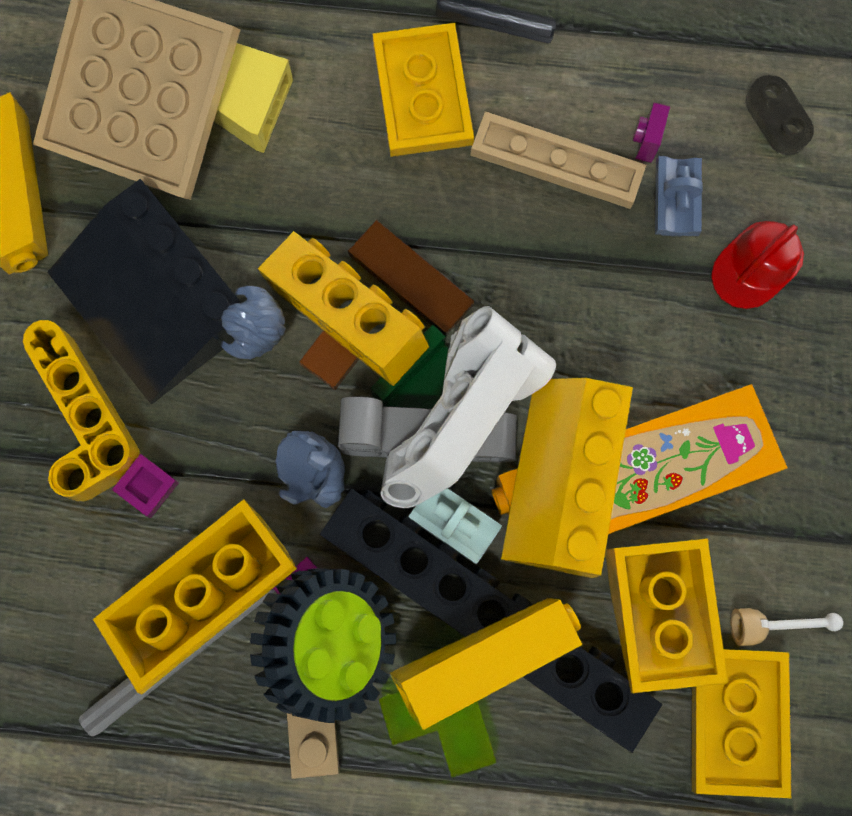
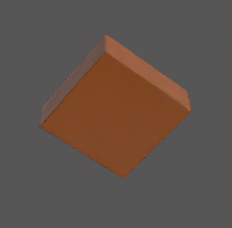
(328, 360)

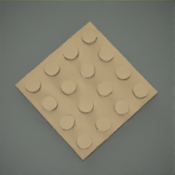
(137, 90)

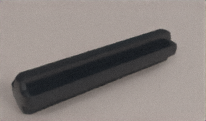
(498, 18)

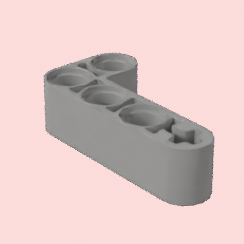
(375, 430)

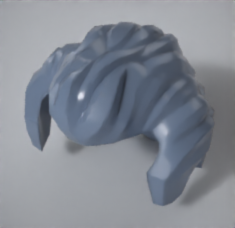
(253, 324)
(310, 469)

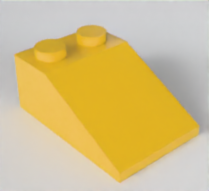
(667, 615)

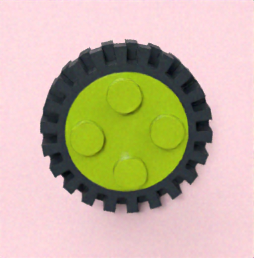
(323, 644)

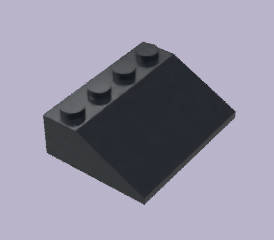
(145, 291)

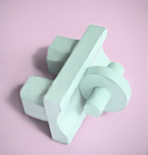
(456, 524)

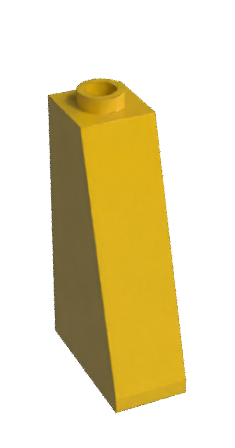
(20, 205)
(486, 661)

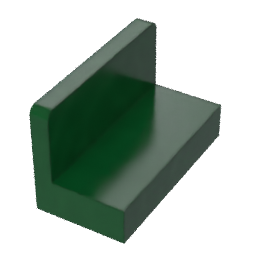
(422, 382)

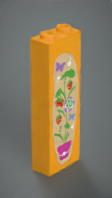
(684, 458)

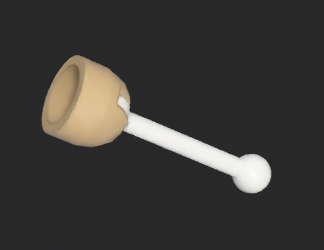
(752, 627)

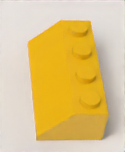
(567, 476)
(194, 595)

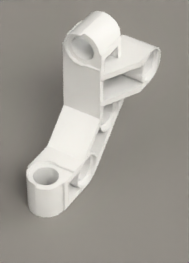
(484, 373)

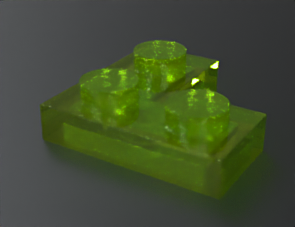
(461, 734)

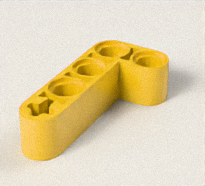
(75, 406)

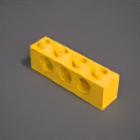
(385, 352)

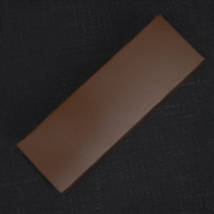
(411, 278)

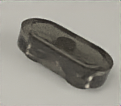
(775, 114)

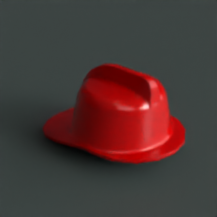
(757, 264)

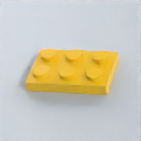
(423, 89)
(744, 728)

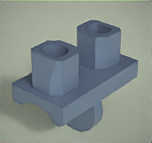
(678, 196)

